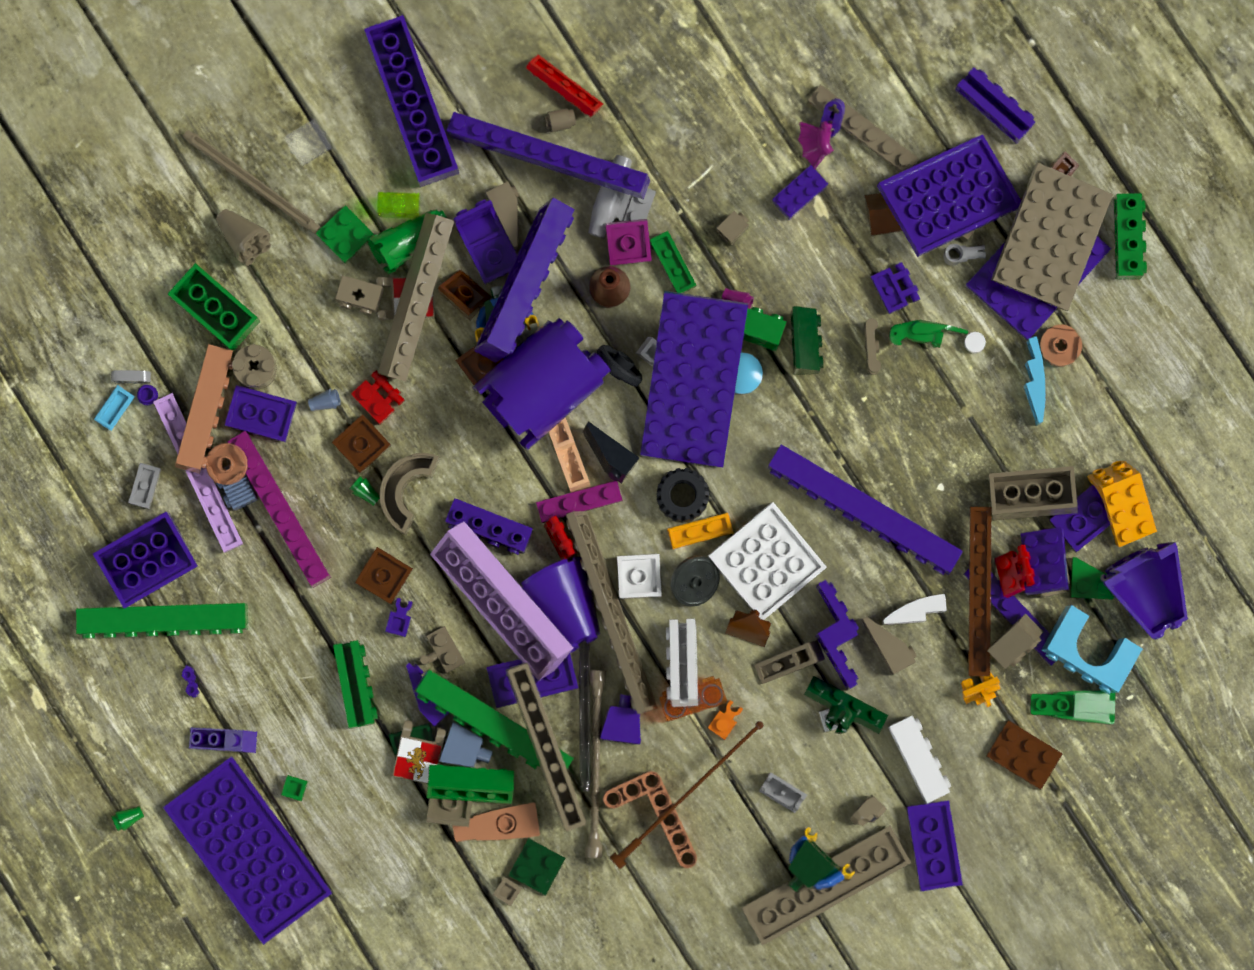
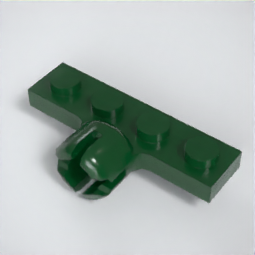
(844, 708)

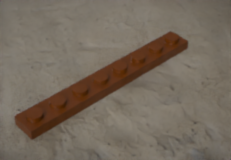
(979, 591)

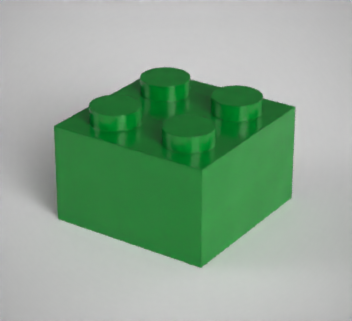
(763, 329)

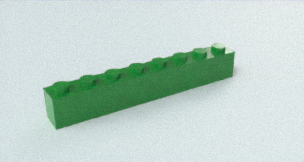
(162, 619)
(480, 716)

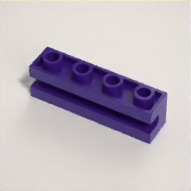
(995, 105)

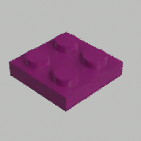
(628, 242)

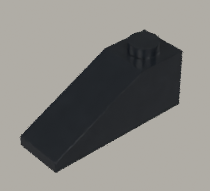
(612, 456)

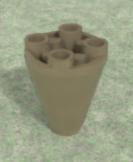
(243, 236)

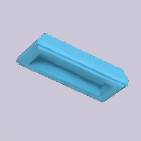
(114, 408)

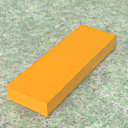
(700, 531)

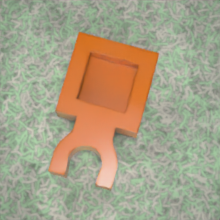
(723, 722)

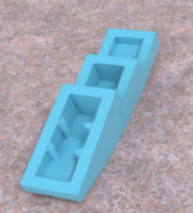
(1036, 387)

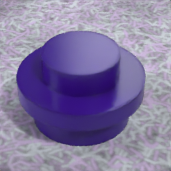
(147, 394)

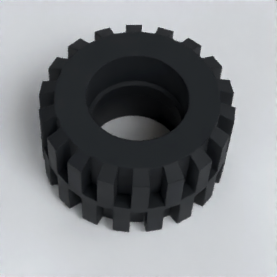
(682, 513)

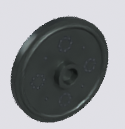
(695, 581)

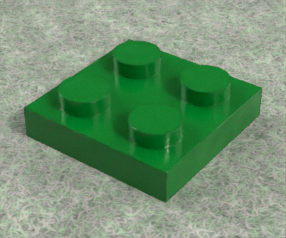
(345, 234)

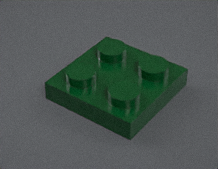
(537, 866)

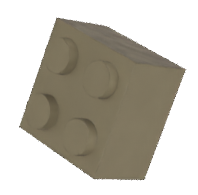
(1019, 638)

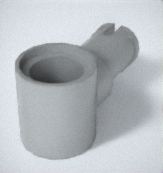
(964, 253)

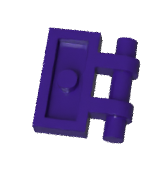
(889, 290)

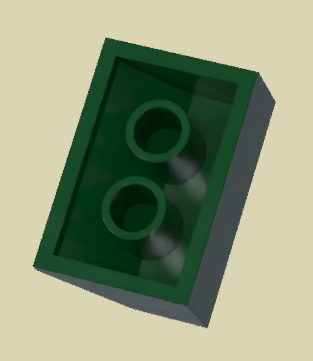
(806, 340)

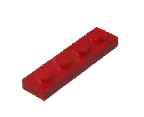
(564, 86)

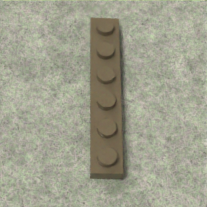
(866, 132)

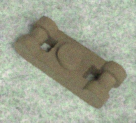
(871, 346)

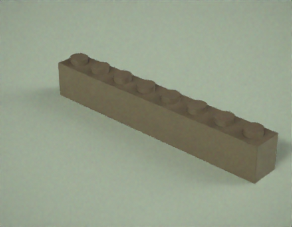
(415, 296)
(545, 747)

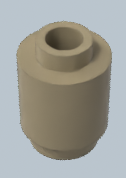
(560, 120)

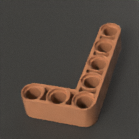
(652, 792)

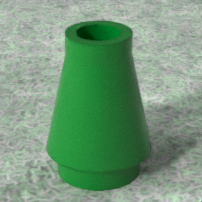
(365, 491)
(126, 818)

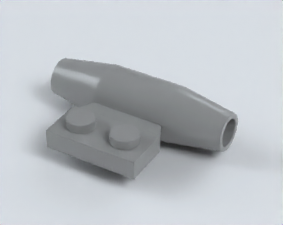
(615, 204)

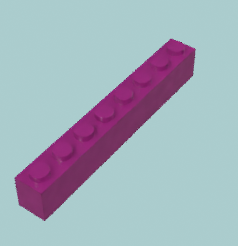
(281, 512)

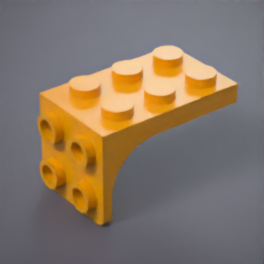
(1124, 502)

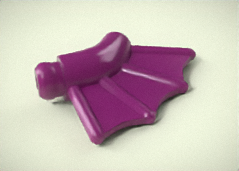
(815, 142)

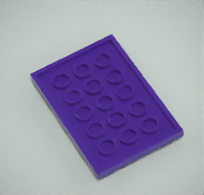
(949, 195)
(1018, 309)

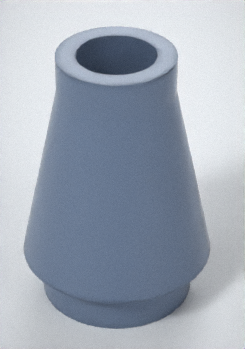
(327, 400)

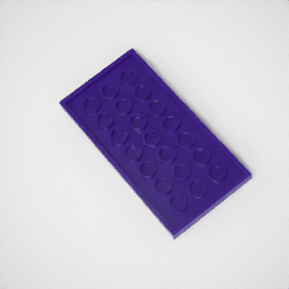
(694, 379)
(247, 850)

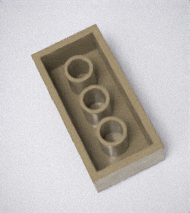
(1033, 493)

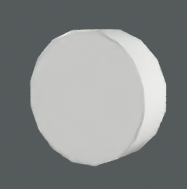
(974, 342)

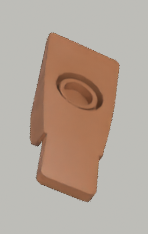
(501, 824)

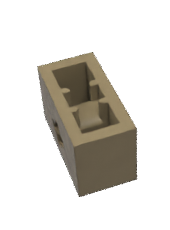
(371, 292)

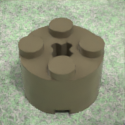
(255, 355)

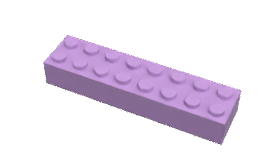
(501, 600)

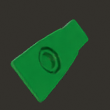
(1076, 706)

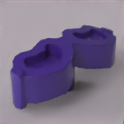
(192, 687)

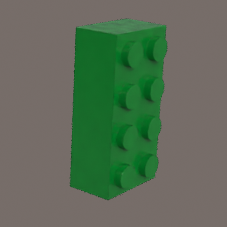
(214, 307)

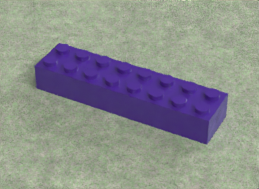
(411, 101)
(524, 280)

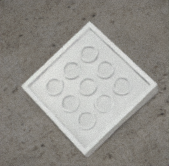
(767, 561)

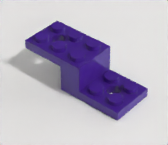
(837, 634)

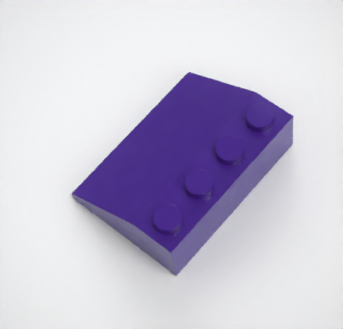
(145, 559)

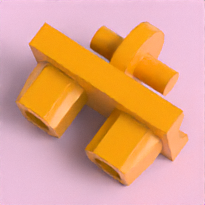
(982, 692)

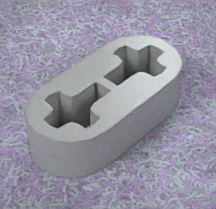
(130, 377)

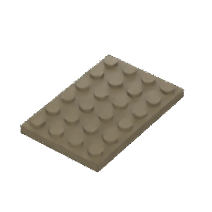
(1052, 237)

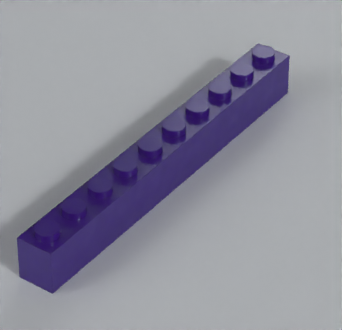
(548, 155)
(864, 509)

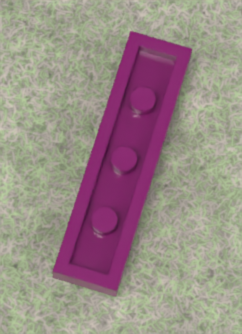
(579, 501)

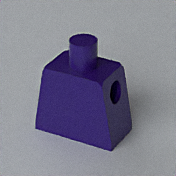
(622, 723)

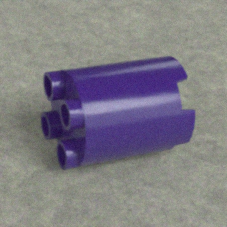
(542, 381)

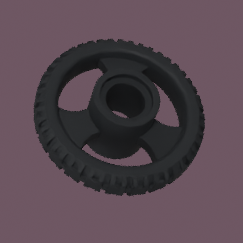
(620, 364)

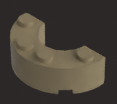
(395, 482)

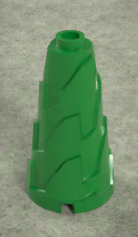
(398, 243)

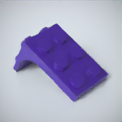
(486, 241)

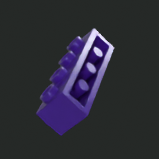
(490, 526)

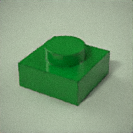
(294, 788)

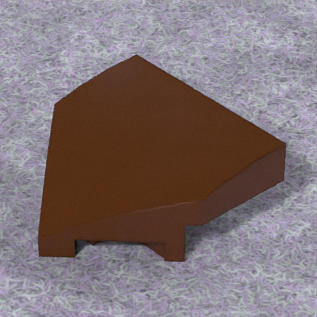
(749, 627)

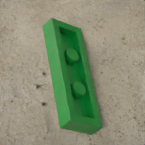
(673, 263)

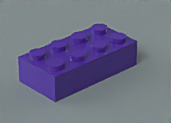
(800, 192)

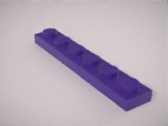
(1013, 610)

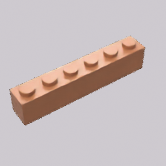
(204, 409)

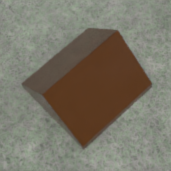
(880, 216)
(464, 294)

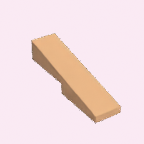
(569, 457)

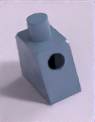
(464, 748)

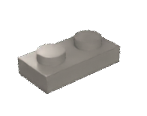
(144, 486)

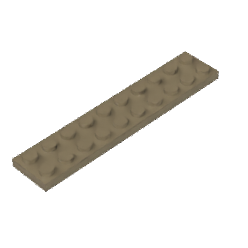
(611, 610)

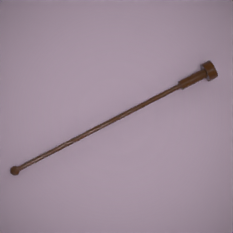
(618, 859)

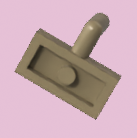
(444, 650)

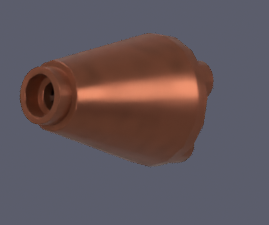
(612, 293)

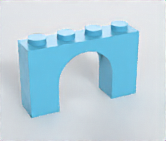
(1062, 646)

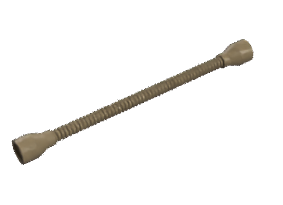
(597, 681)

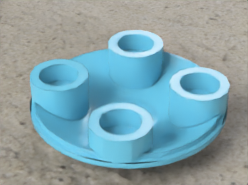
(749, 374)

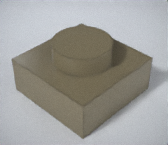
(507, 891)

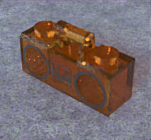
(709, 696)

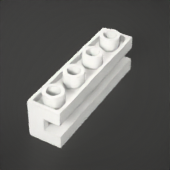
(683, 663)
(919, 760)

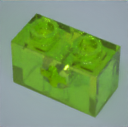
(398, 205)

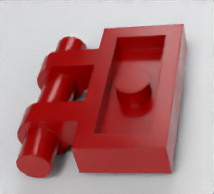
(373, 402)
(559, 539)
(1009, 571)

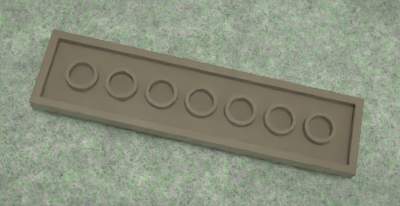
(786, 909)

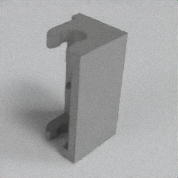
(782, 792)

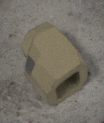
(868, 811)

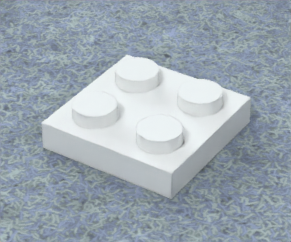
(639, 576)

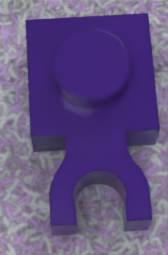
(399, 621)

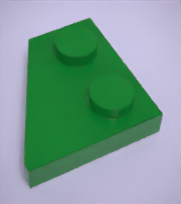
(1087, 582)

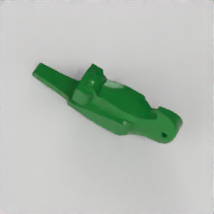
(921, 332)

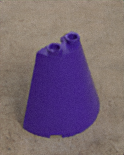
(1150, 588)
(565, 600)

